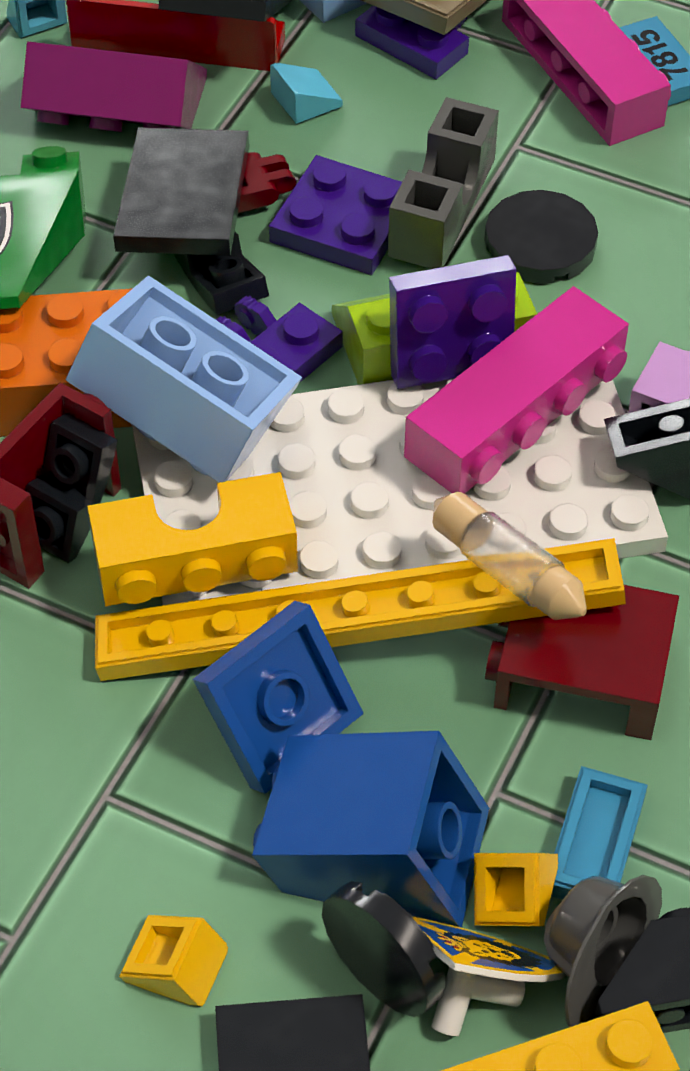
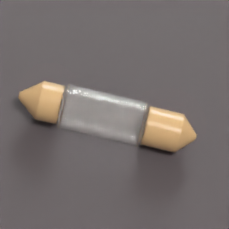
(509, 557)

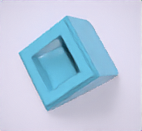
(35, 15)
(302, 91)

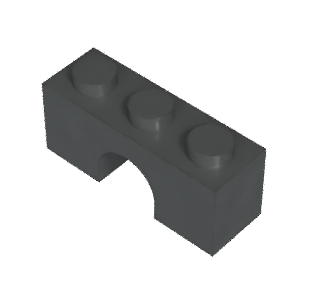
(436, 203)

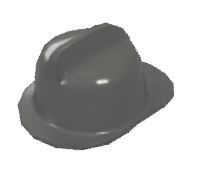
(595, 933)

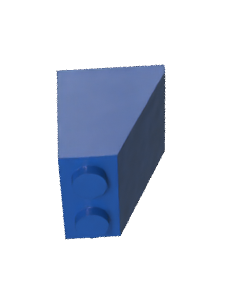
(375, 814)

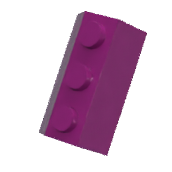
(110, 87)

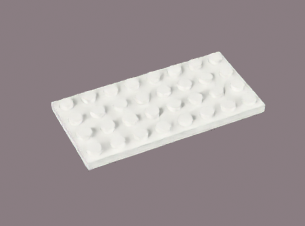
(372, 510)

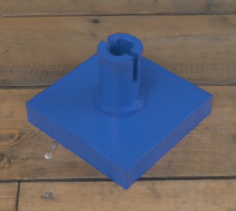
(277, 687)

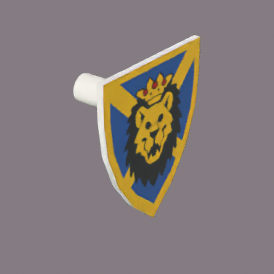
(481, 970)

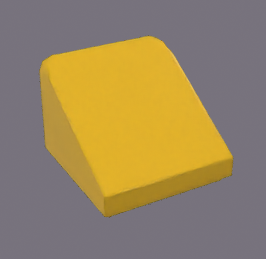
(513, 888)
(176, 958)

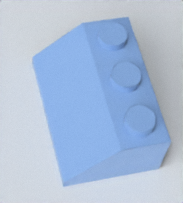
(182, 378)

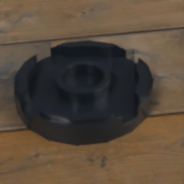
(542, 235)
(383, 948)

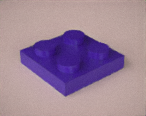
(337, 215)
(449, 318)

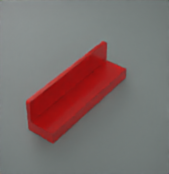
(173, 34)

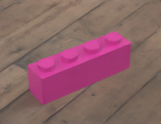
(592, 64)
(516, 391)

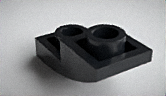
(223, 278)
(72, 478)

